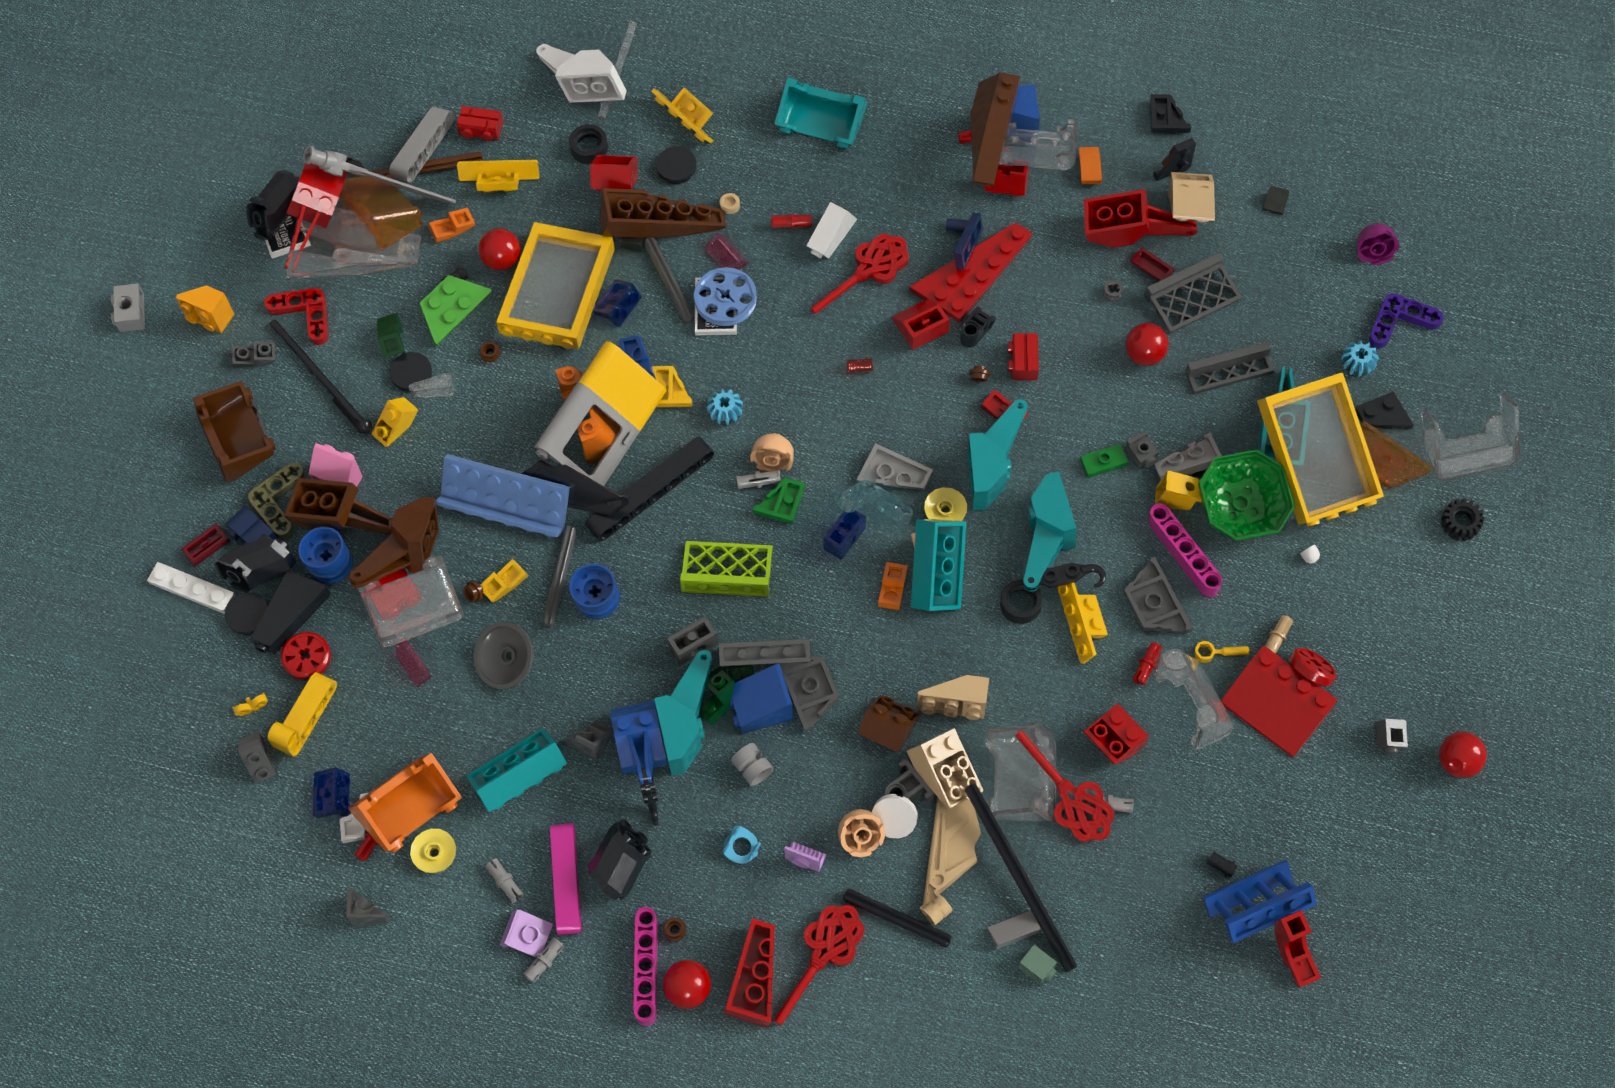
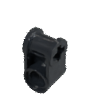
(977, 324)

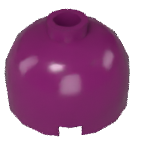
(1376, 244)

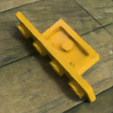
(689, 109)
(498, 174)
(1083, 620)

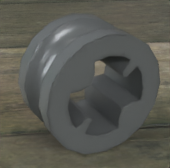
(1110, 285)

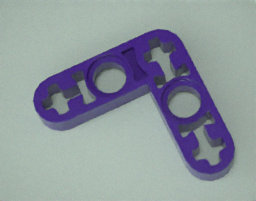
(1400, 311)

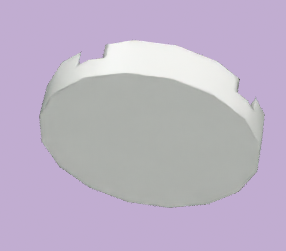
(896, 815)

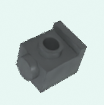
(1135, 447)
(1391, 735)

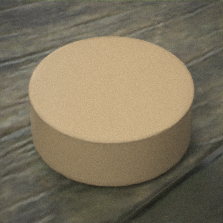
(729, 203)

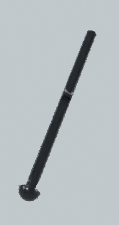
(363, 426)

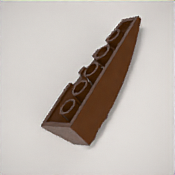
(990, 124)
(646, 216)

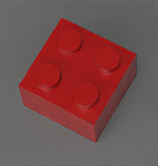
(614, 172)

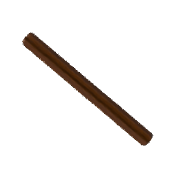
(441, 163)

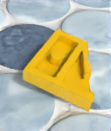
(676, 394)

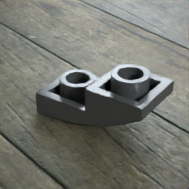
(256, 355)

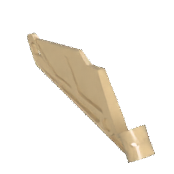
(950, 855)

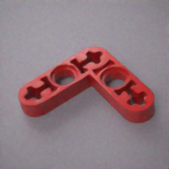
(310, 307)

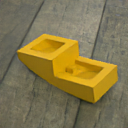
(504, 581)

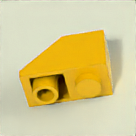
(394, 420)

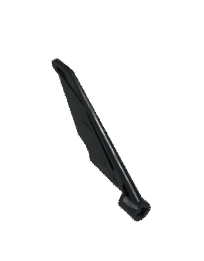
(583, 492)

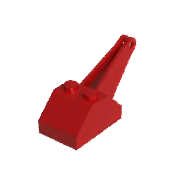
(314, 200)
(1126, 217)

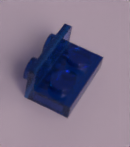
(617, 302)
(331, 793)

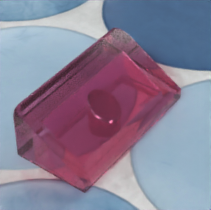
(726, 253)
(412, 663)

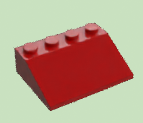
(1278, 701)

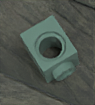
(1038, 965)

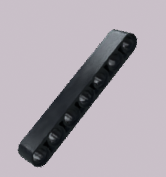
(652, 487)

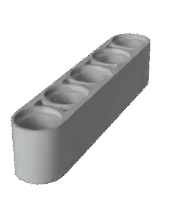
(421, 144)

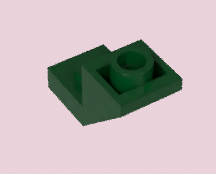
(389, 335)
(718, 704)

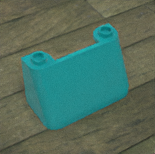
(820, 113)

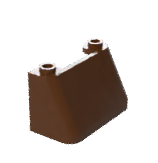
(233, 430)

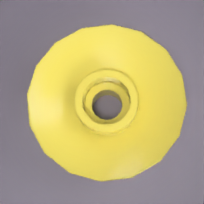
(945, 498)
(426, 843)

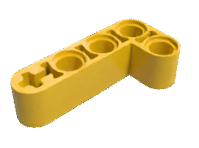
(303, 716)

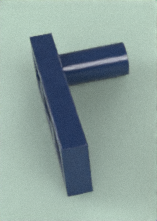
(971, 232)

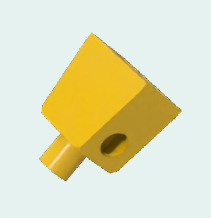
(1178, 491)

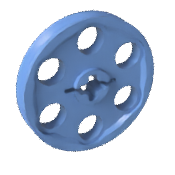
(725, 288)

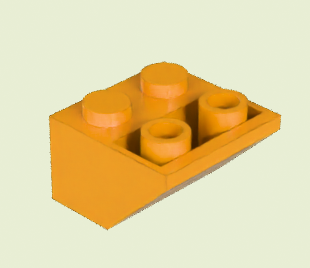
(206, 308)

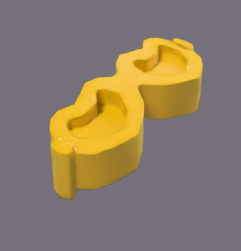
(254, 705)

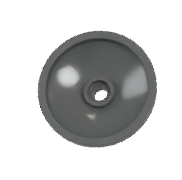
(494, 651)

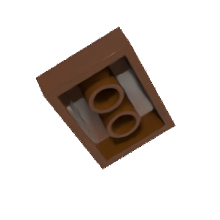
(329, 505)
(409, 545)

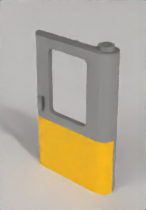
(618, 390)

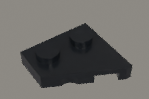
(1166, 115)
(1178, 159)
(1384, 412)

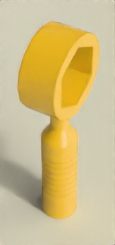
(1225, 651)

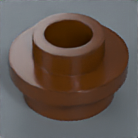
(487, 347)
(979, 374)
(473, 591)
(674, 922)

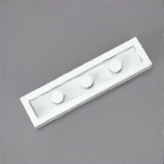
(190, 587)

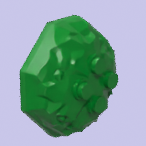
(1246, 495)

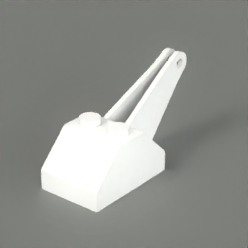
(583, 76)

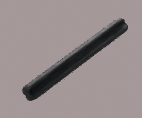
(897, 917)

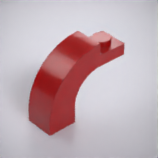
(1293, 947)

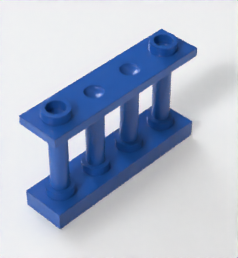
(1266, 913)

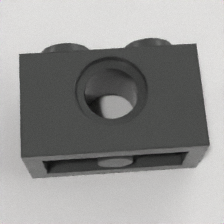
(692, 639)

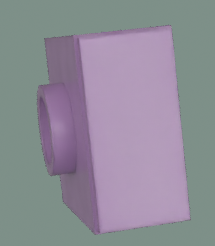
(804, 856)
(526, 933)

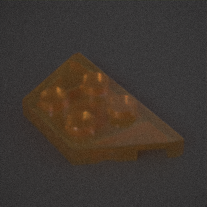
(1391, 460)

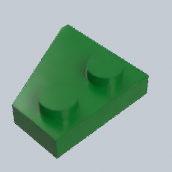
(782, 502)

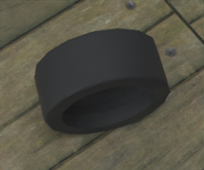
(585, 131)
(1020, 617)

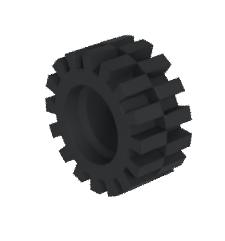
(1463, 508)

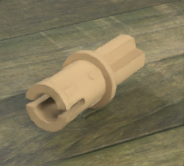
(1278, 635)

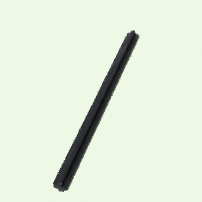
(1020, 878)

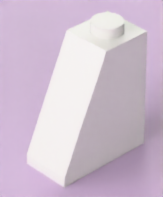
(830, 231)

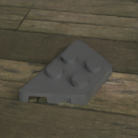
(1155, 601)
(810, 689)

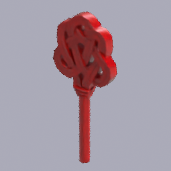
(880, 268)
(1063, 785)
(837, 920)

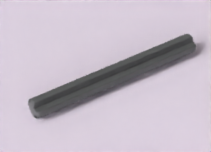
(668, 279)
(559, 576)

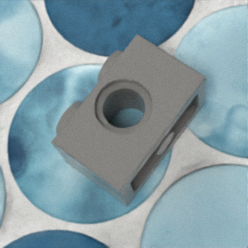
(132, 317)

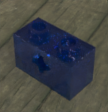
(844, 533)

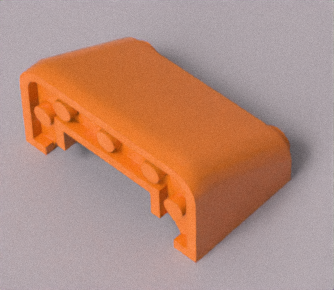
(596, 432)
(406, 802)

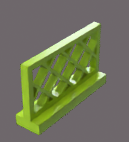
(725, 582)

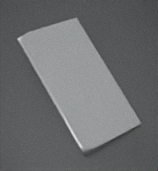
(1014, 929)

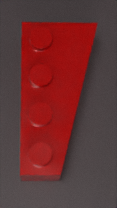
(752, 985)

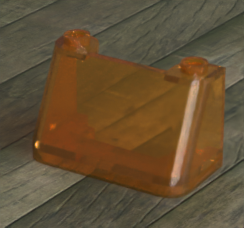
(380, 208)

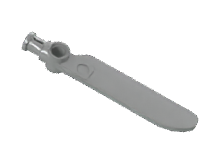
(335, 164)

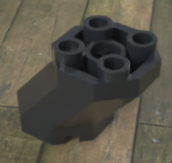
(270, 207)
(255, 563)
(619, 859)

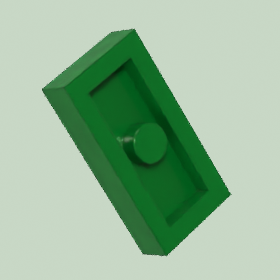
(1104, 461)

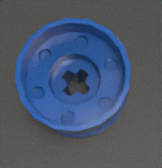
(325, 555)
(590, 580)

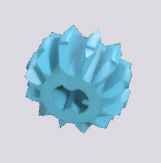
(1359, 358)
(718, 407)

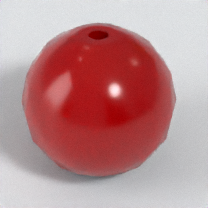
(499, 249)
(1146, 344)
(1462, 754)
(687, 984)

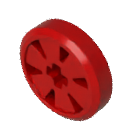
(303, 643)
(1313, 667)

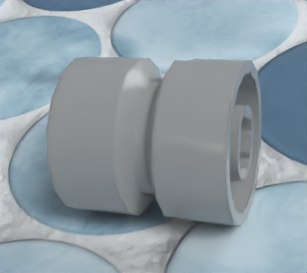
(753, 766)

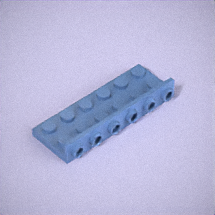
(503, 496)

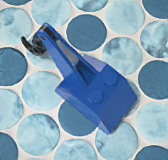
(640, 747)

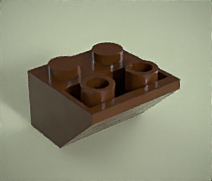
(888, 723)

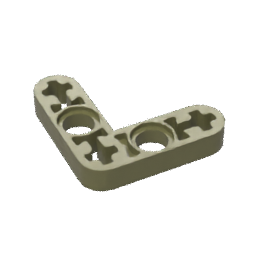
(269, 496)

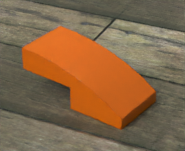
(1090, 165)
(455, 224)
(892, 586)

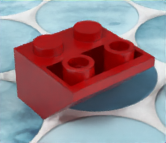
(922, 323)
(1117, 735)

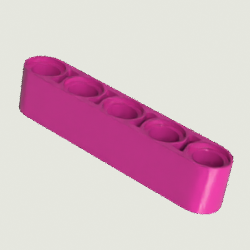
(1185, 560)
(565, 879)
(642, 955)

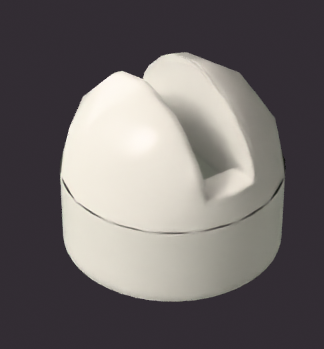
(1311, 554)

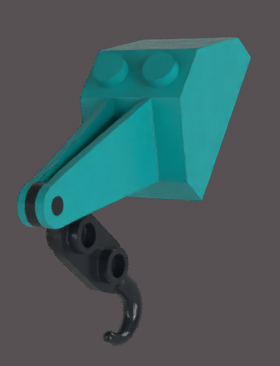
(1053, 531)

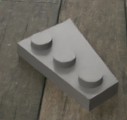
(1192, 460)
(894, 470)

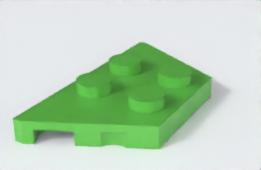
(450, 305)

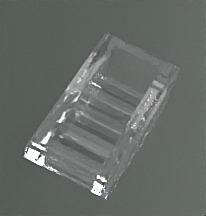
(436, 386)

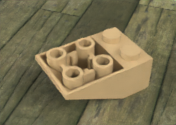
(1192, 197)
(956, 697)
(944, 767)

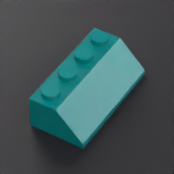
(938, 564)
(516, 770)

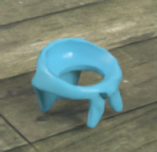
(740, 832)

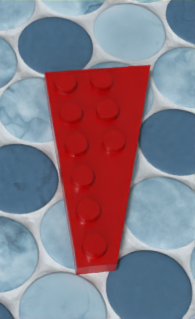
(962, 288)

